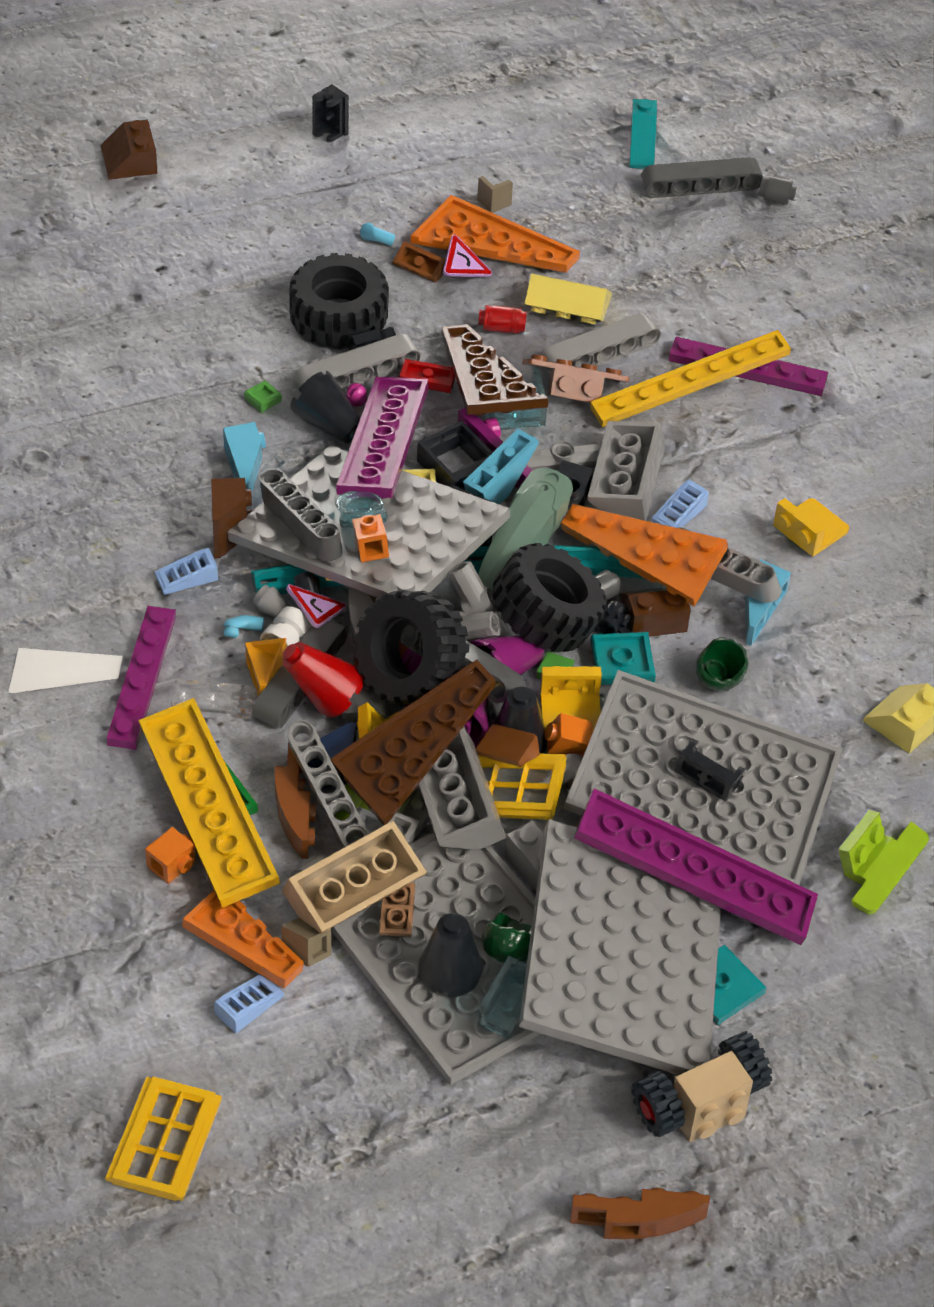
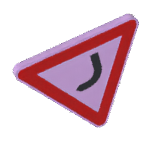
(463, 262)
(315, 607)

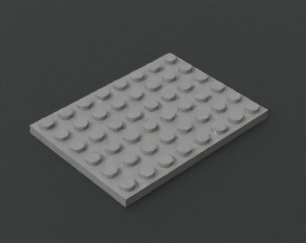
(426, 531)
(766, 817)
(455, 882)
(619, 958)

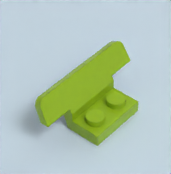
(878, 859)

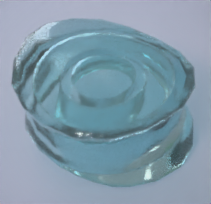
(359, 504)

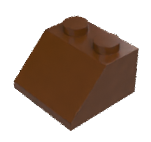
(130, 151)
(228, 509)
(656, 611)

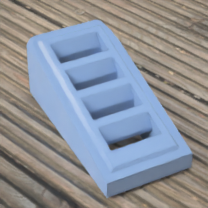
(689, 493)
(200, 561)
(238, 1020)

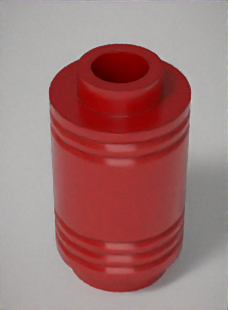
(502, 319)

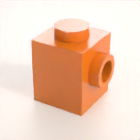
(370, 538)
(568, 735)
(170, 855)

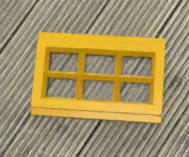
(527, 789)
(164, 1138)

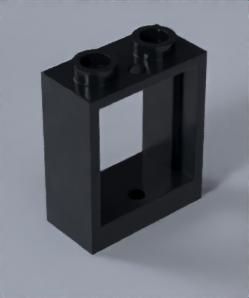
(452, 437)

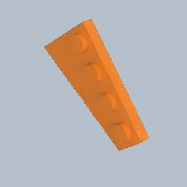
(243, 939)

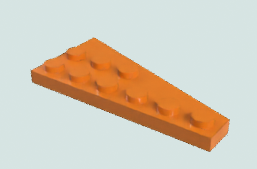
(492, 237)
(655, 551)

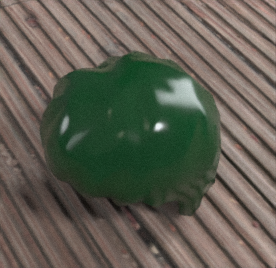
(722, 664)
(506, 938)

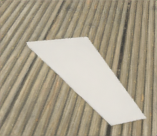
(49, 669)

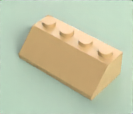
(353, 878)

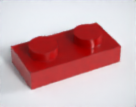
(439, 377)

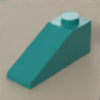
(643, 133)

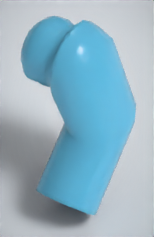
(372, 233)
(242, 622)

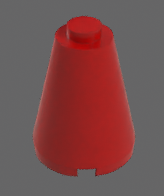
(323, 678)

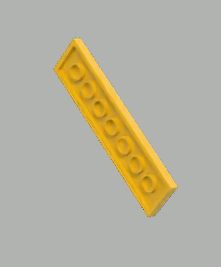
(209, 803)

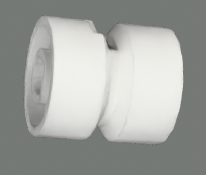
(288, 624)

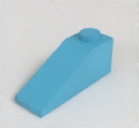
(244, 451)
(502, 469)
(757, 612)

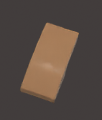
(398, 912)

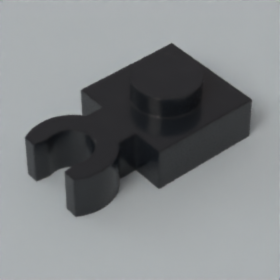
(370, 337)

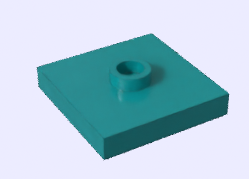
(625, 653)
(733, 986)

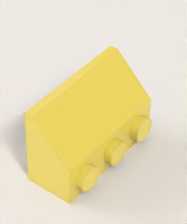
(567, 298)

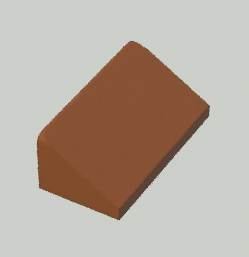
(419, 262)
(508, 745)

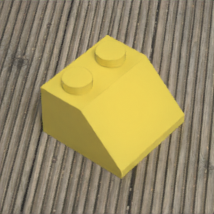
(905, 716)

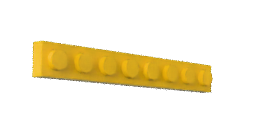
(690, 378)

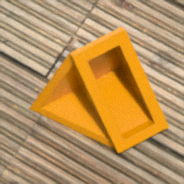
(264, 660)

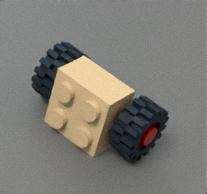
(707, 1094)

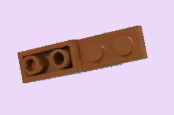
(294, 806)
(652, 1216)

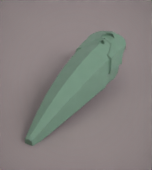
(534, 516)

